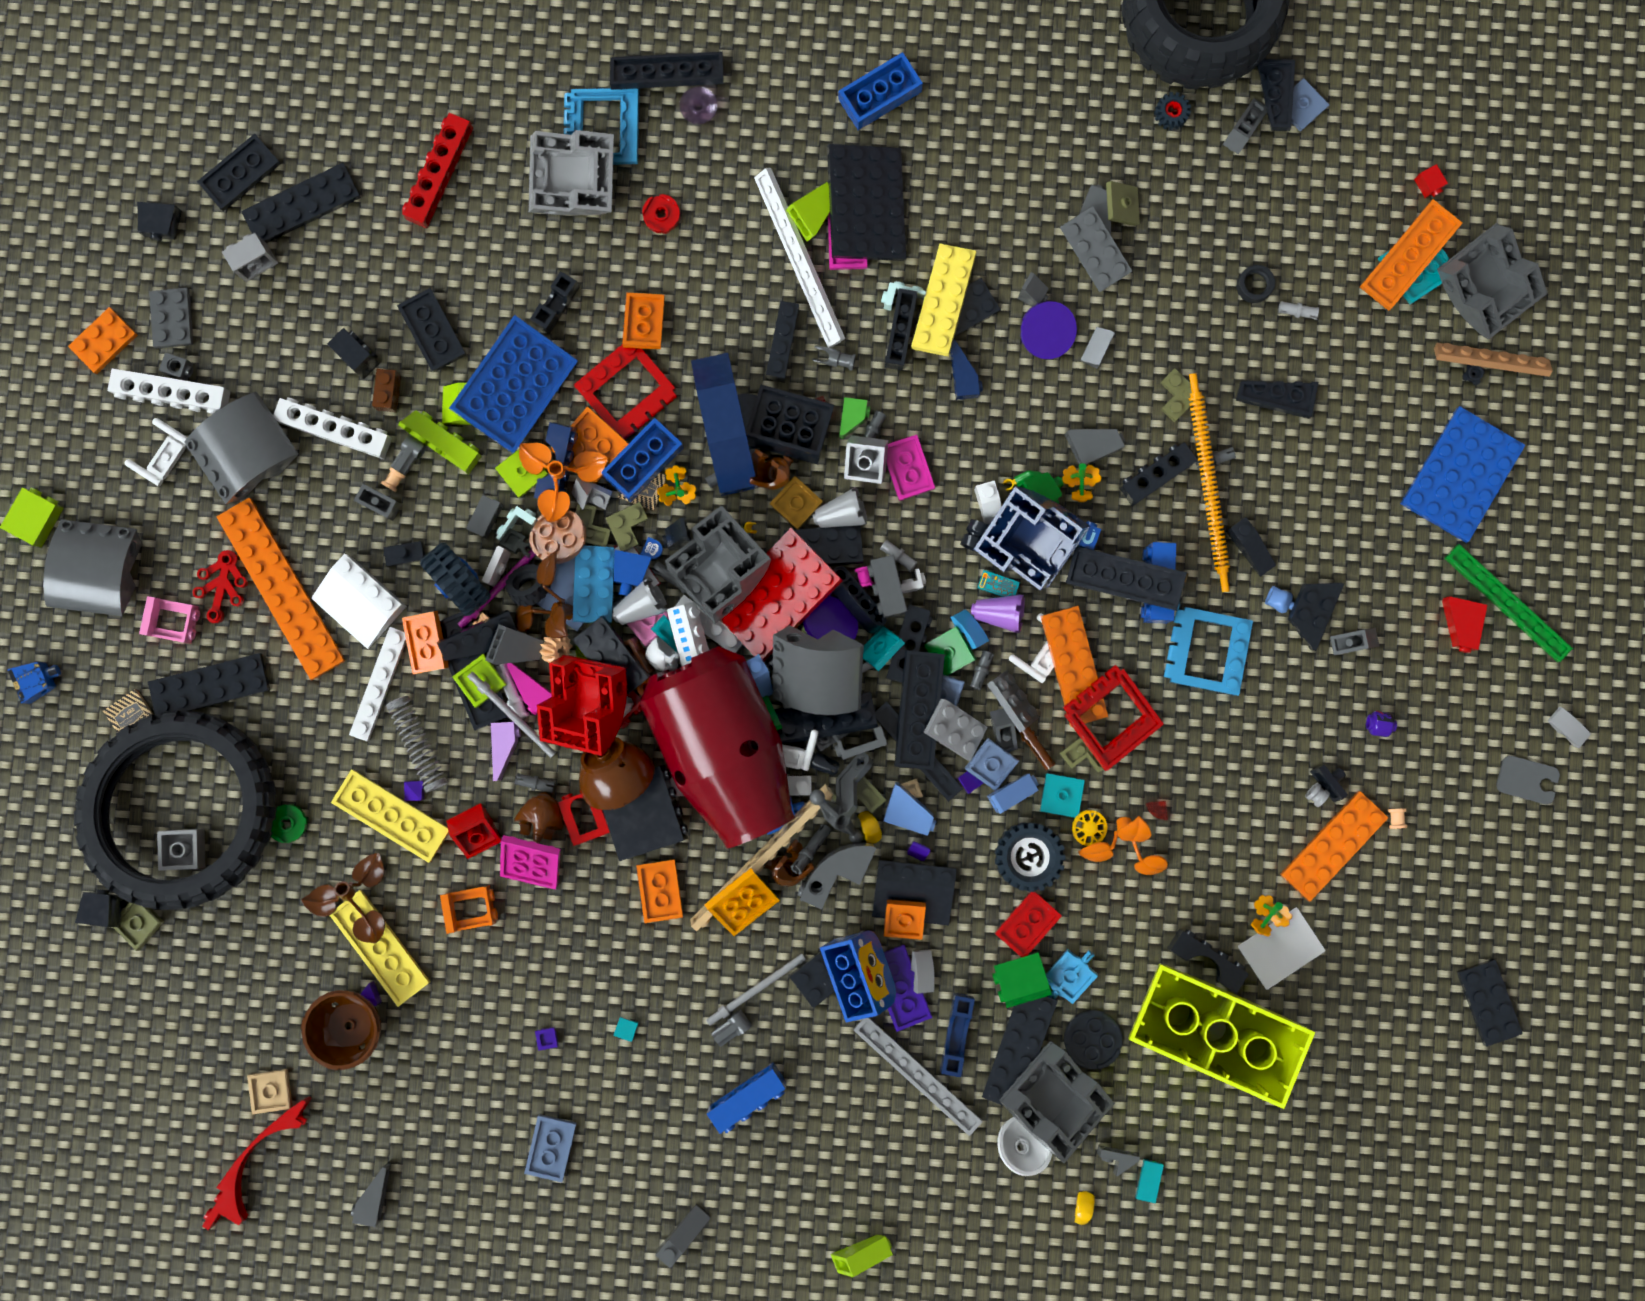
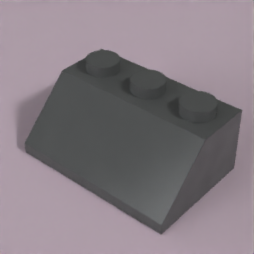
(887, 587)

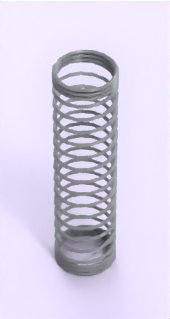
(396, 704)

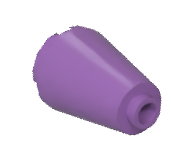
(1001, 611)

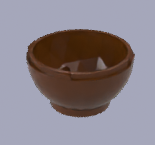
(609, 785)
(327, 1033)

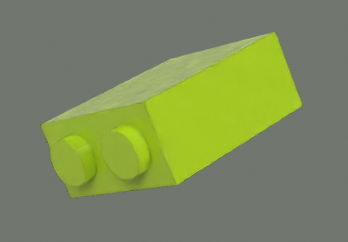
(32, 516)

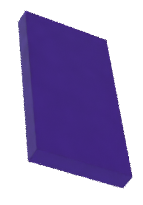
(908, 1006)

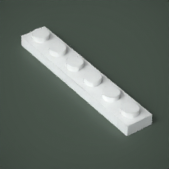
(379, 684)

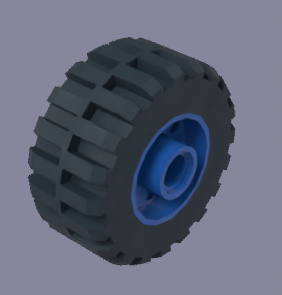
(455, 579)

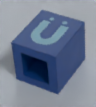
(1091, 537)

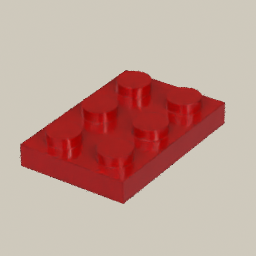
(1028, 924)

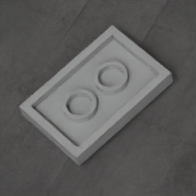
(955, 729)

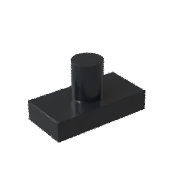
(404, 553)
(1330, 781)

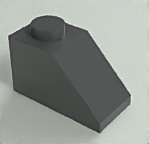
(1033, 291)
(1354, 641)
(1003, 730)

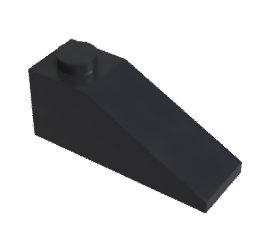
(677, 535)
(1251, 546)

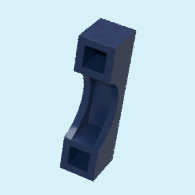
(561, 439)
(956, 1034)

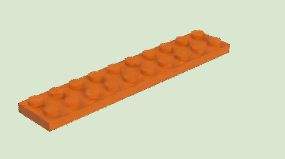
(281, 588)

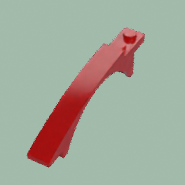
(229, 1199)

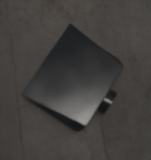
(158, 220)
(100, 909)

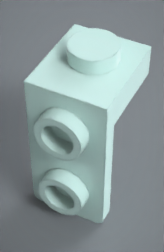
(888, 297)
(513, 516)

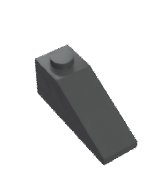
(1245, 126)
(370, 1205)
(682, 1236)

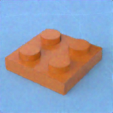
(904, 919)

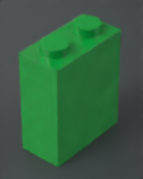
(1021, 980)

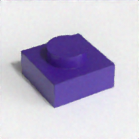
(546, 1038)

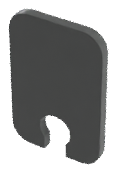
(1523, 778)

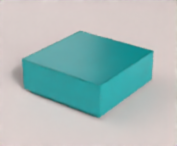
(626, 1029)

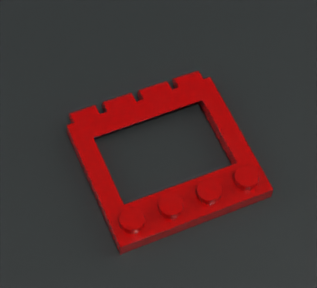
(606, 370)
(1131, 736)

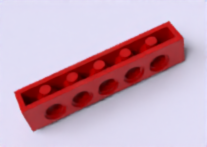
(451, 125)

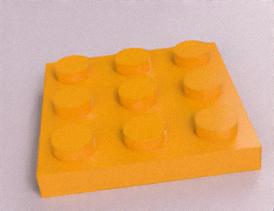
(742, 902)

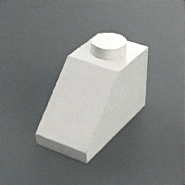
(988, 500)

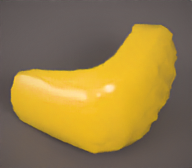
(870, 827)
(1084, 1207)

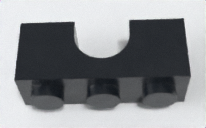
(561, 294)

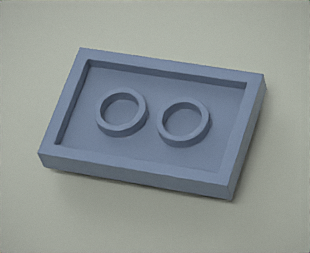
(550, 1148)

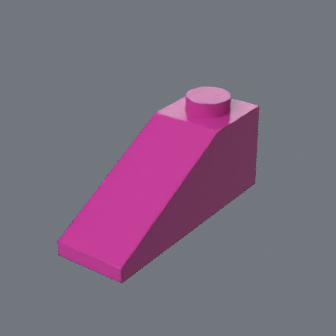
(530, 690)

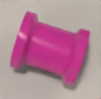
(863, 577)

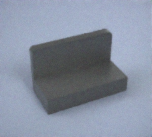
(484, 516)

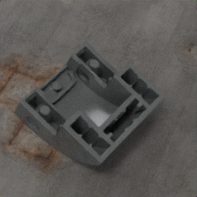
(1492, 281)
(240, 447)
(718, 564)
(90, 567)
(817, 673)
(847, 861)
(1057, 1102)

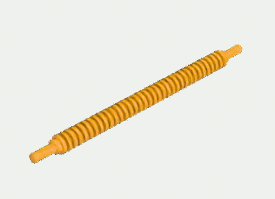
(1196, 397)

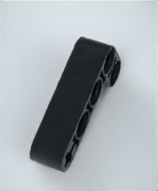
(858, 601)

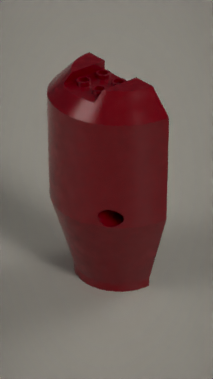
(707, 734)

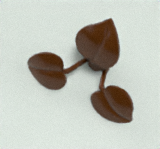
(560, 612)
(324, 898)

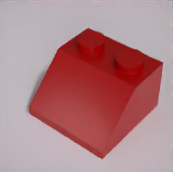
(473, 831)

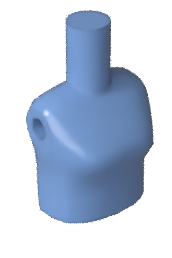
(1279, 599)

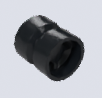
(975, 532)

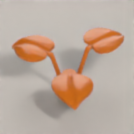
(538, 456)
(1127, 831)

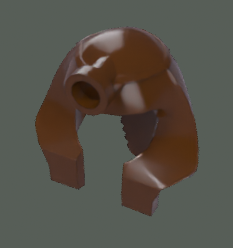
(770, 474)
(543, 814)
(782, 865)

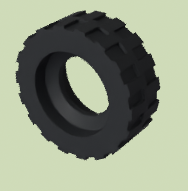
(518, 578)

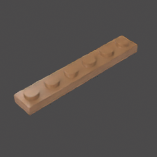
(1493, 359)

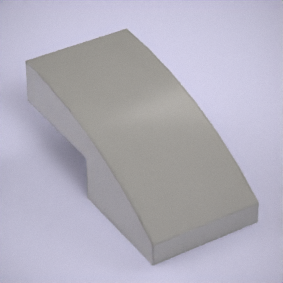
(1569, 726)
(924, 971)

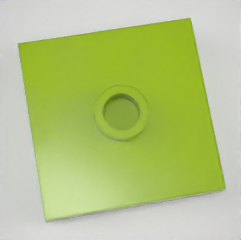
(516, 476)
(485, 672)

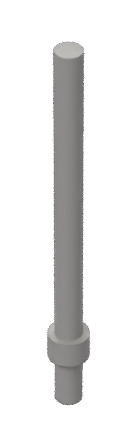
(484, 688)
(724, 1011)

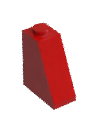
(1464, 622)

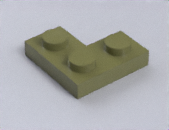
(1181, 391)
(622, 524)
(594, 534)
(1078, 752)
(868, 795)

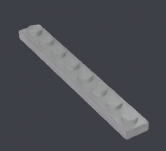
(918, 1075)

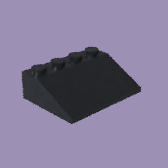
(789, 424)
(915, 884)

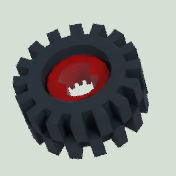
(1167, 118)

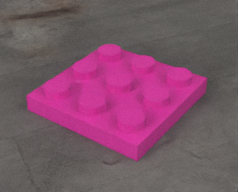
(529, 862)

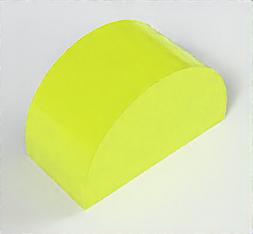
(1221, 1035)

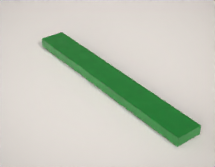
(1508, 603)

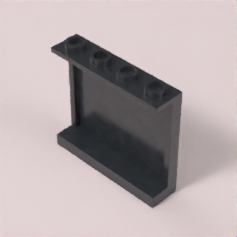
(648, 821)

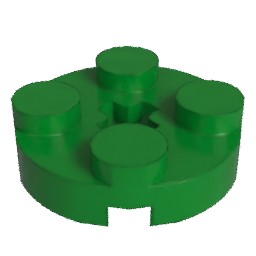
(298, 824)

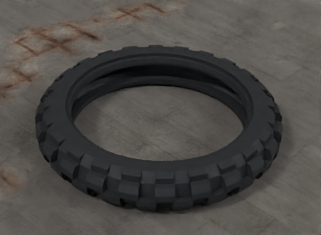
(104, 773)

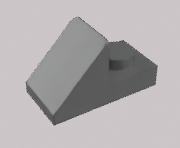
(1123, 1158)

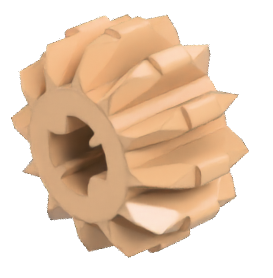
(555, 648)

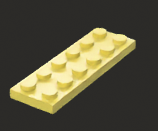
(944, 300)
(390, 816)
(387, 957)

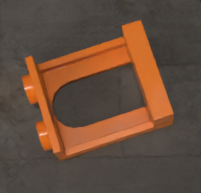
(448, 909)

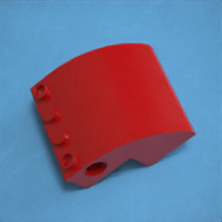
(584, 704)

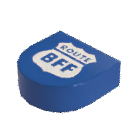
(652, 548)

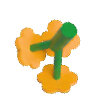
(1083, 476)
(684, 492)
(1276, 913)

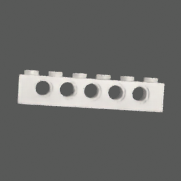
(121, 381)
(287, 408)

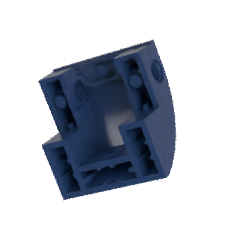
(1031, 537)

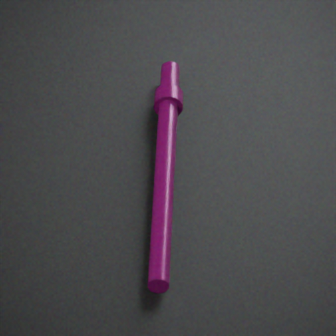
(496, 589)

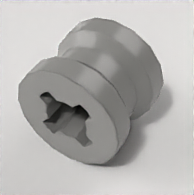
(1317, 794)

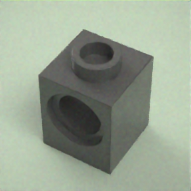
(169, 364)

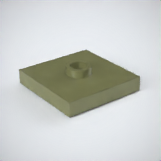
(1122, 203)
(138, 925)

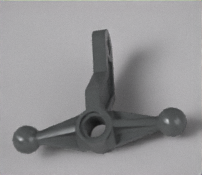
(840, 813)

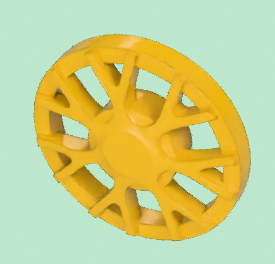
(1089, 827)

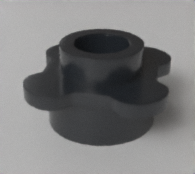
(1479, 372)

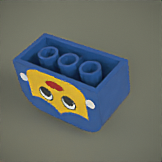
(859, 975)

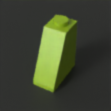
(811, 211)
(862, 1255)

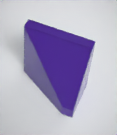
(413, 790)

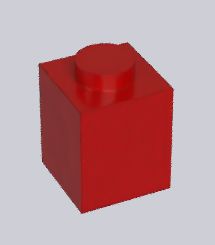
(1431, 181)

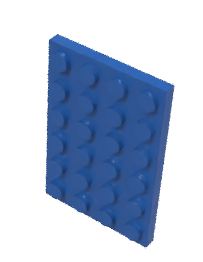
(513, 384)
(1462, 474)

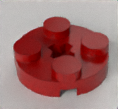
(659, 203)

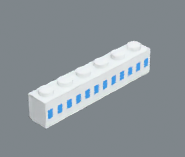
(687, 631)

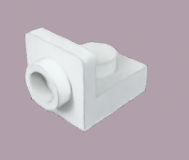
(910, 585)

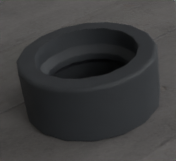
(1265, 273)

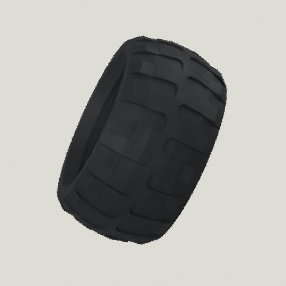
(1198, 59)

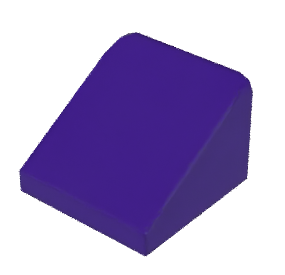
(969, 782)
(918, 851)
(371, 992)

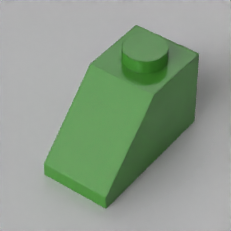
(853, 415)

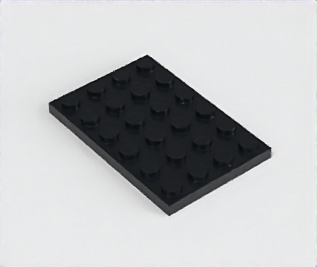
(866, 202)

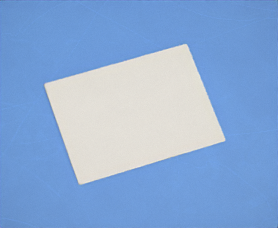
(1282, 951)

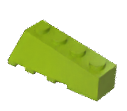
(441, 441)

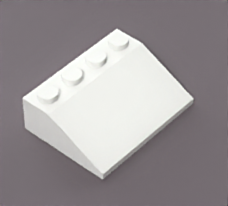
(357, 600)

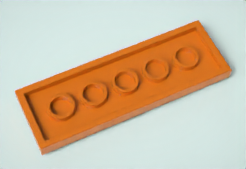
(1410, 255)
(1072, 657)
(1334, 846)

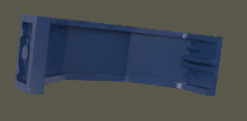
(723, 424)

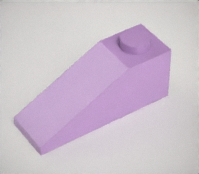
(504, 740)

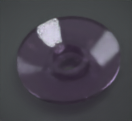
(698, 97)

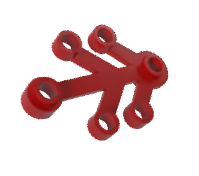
(222, 584)

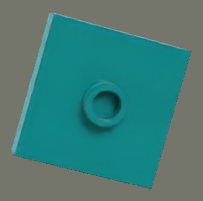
(881, 648)
(1062, 795)

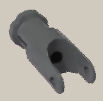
(837, 358)

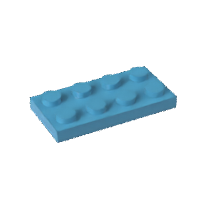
(593, 584)

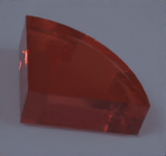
(1157, 809)

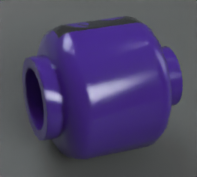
(1381, 724)

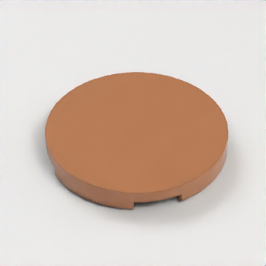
(561, 537)

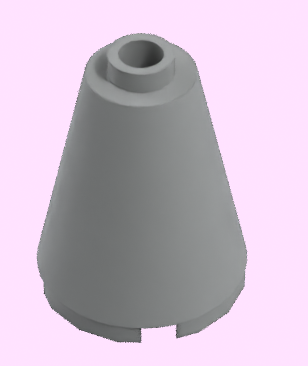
(842, 511)
(640, 603)

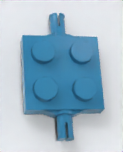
(1071, 975)

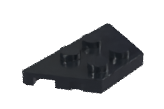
(1313, 610)

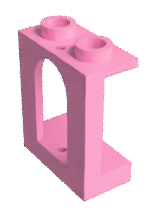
(151, 614)

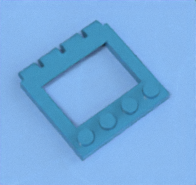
(628, 117)
(1235, 657)

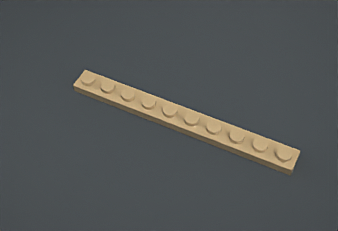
(768, 851)

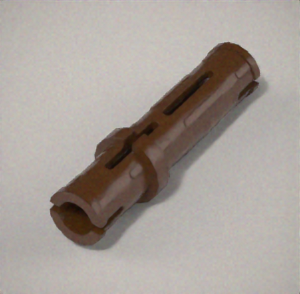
(1037, 748)

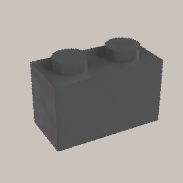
(377, 502)

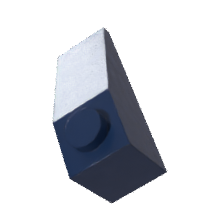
(964, 376)

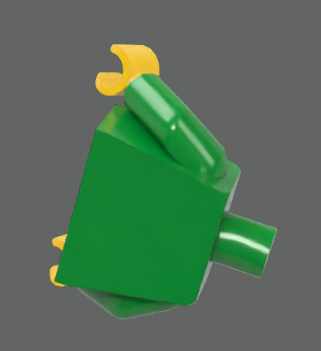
(1039, 483)

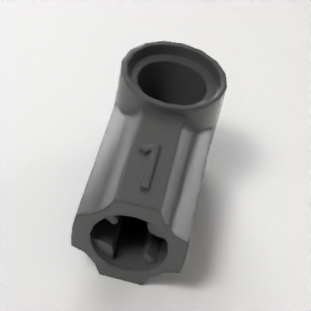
(410, 451)
(735, 1025)

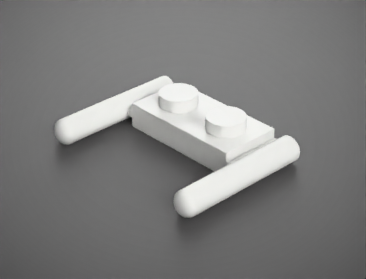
(164, 458)
(1040, 666)
(798, 757)

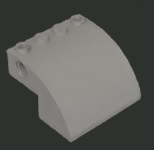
(571, 173)

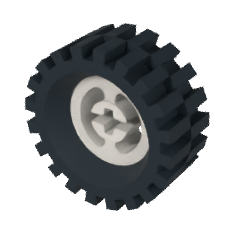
(1037, 876)

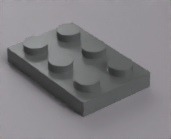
(171, 318)
(1013, 701)

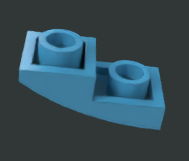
(971, 628)

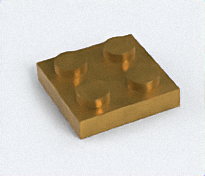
(796, 503)

